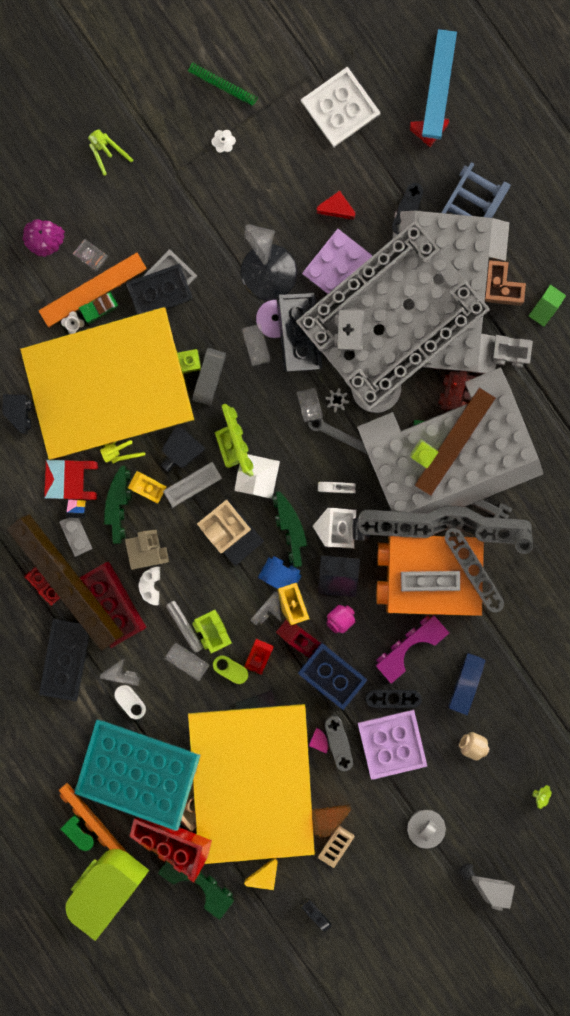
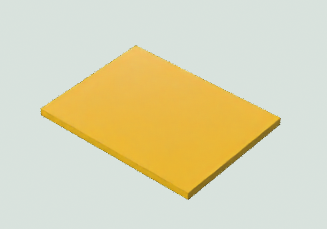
(107, 383)
(252, 783)

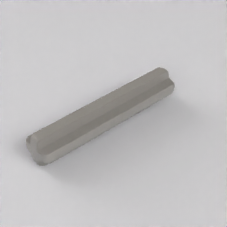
(184, 626)

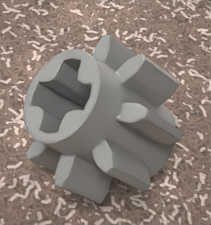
(336, 405)

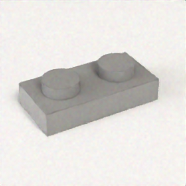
(76, 535)

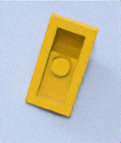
(147, 487)

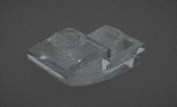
(186, 661)

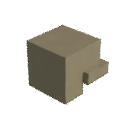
(145, 550)

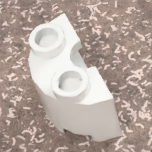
(146, 585)

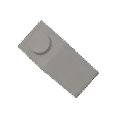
(495, 892)

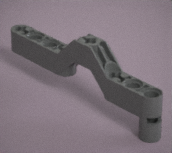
(442, 519)

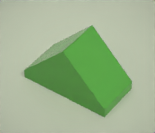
(547, 305)

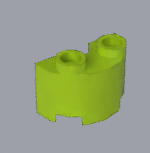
(212, 630)

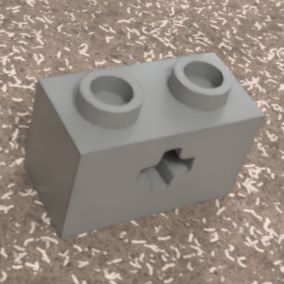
(355, 319)

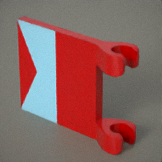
(66, 479)

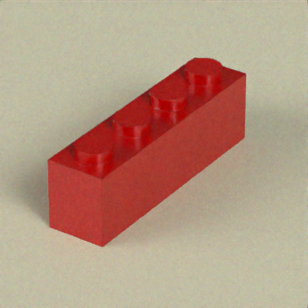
(178, 847)

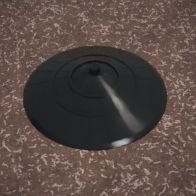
(270, 279)

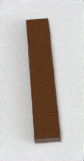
(455, 441)

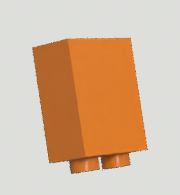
(427, 554)

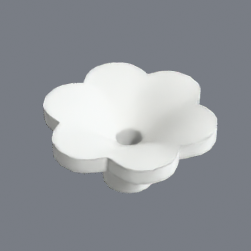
(225, 145)

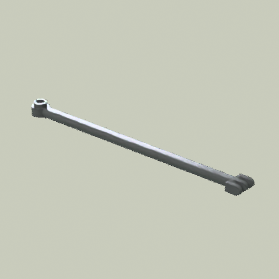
(358, 444)

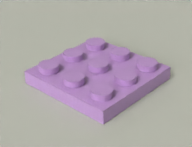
(335, 262)
(392, 744)

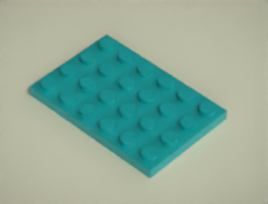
(137, 774)

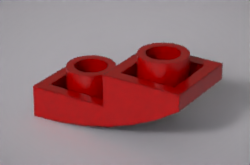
(42, 586)

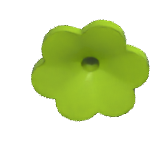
(542, 796)

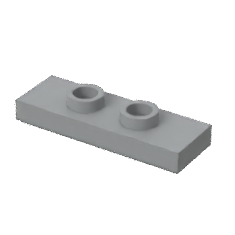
(192, 484)

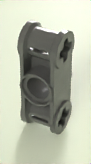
(338, 743)

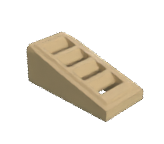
(349, 836)

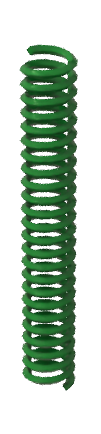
(221, 87)

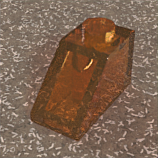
(328, 819)

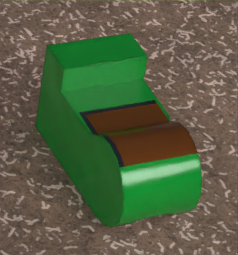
(98, 308)
(77, 834)

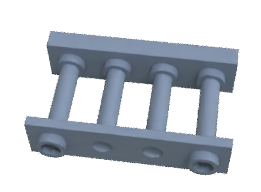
(488, 207)

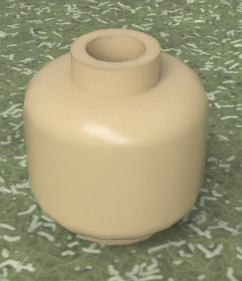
(474, 746)

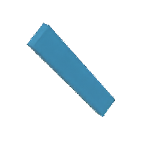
(439, 84)

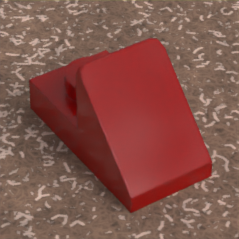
(258, 656)

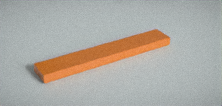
(93, 289)

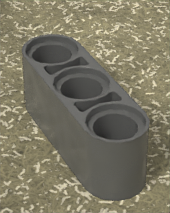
(209, 376)

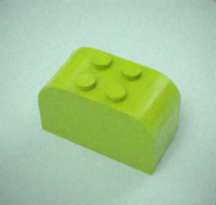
(103, 891)

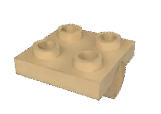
(223, 526)

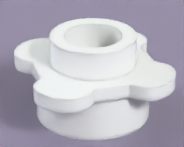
(72, 328)

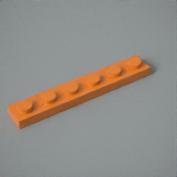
(92, 821)

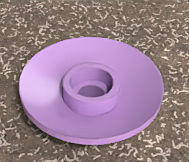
(269, 327)

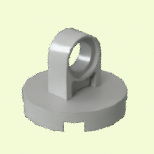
(426, 828)

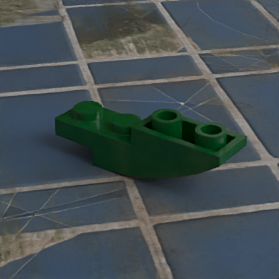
(117, 496)
(289, 520)

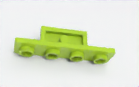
(231, 444)

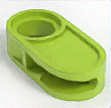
(234, 671)

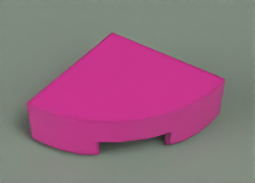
(319, 741)

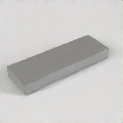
(430, 581)

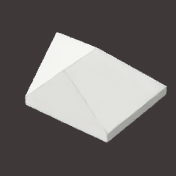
(262, 481)
(335, 527)

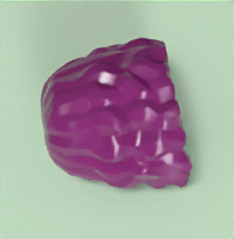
(44, 243)

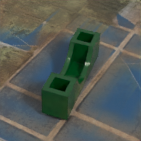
(217, 899)

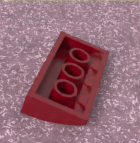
(114, 599)

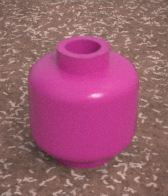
(340, 619)

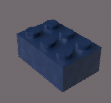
(332, 676)

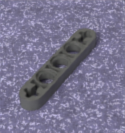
(482, 575)

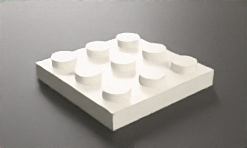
(340, 107)

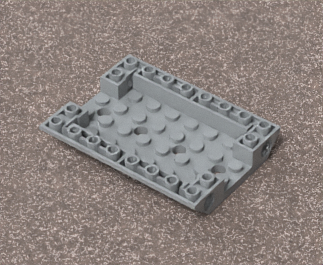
(411, 337)

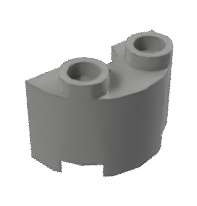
(512, 351)

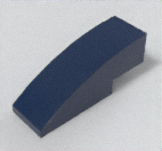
(467, 684)

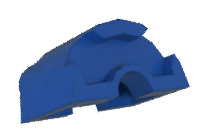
(279, 575)

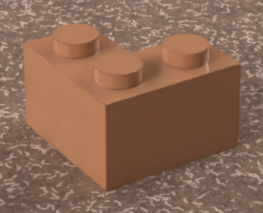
(498, 288)

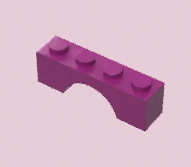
(393, 663)

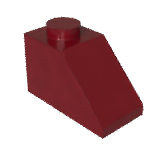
(298, 638)

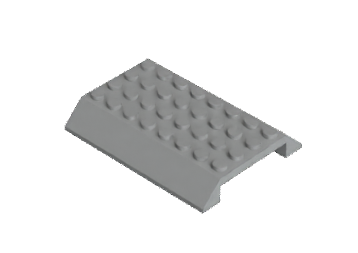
(468, 246)
(490, 462)

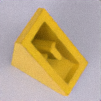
(292, 604)
(264, 876)

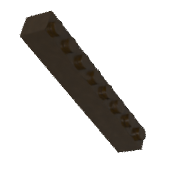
(65, 582)

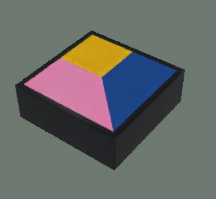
(76, 508)

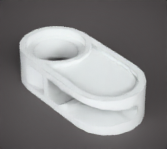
(336, 487)
(127, 698)

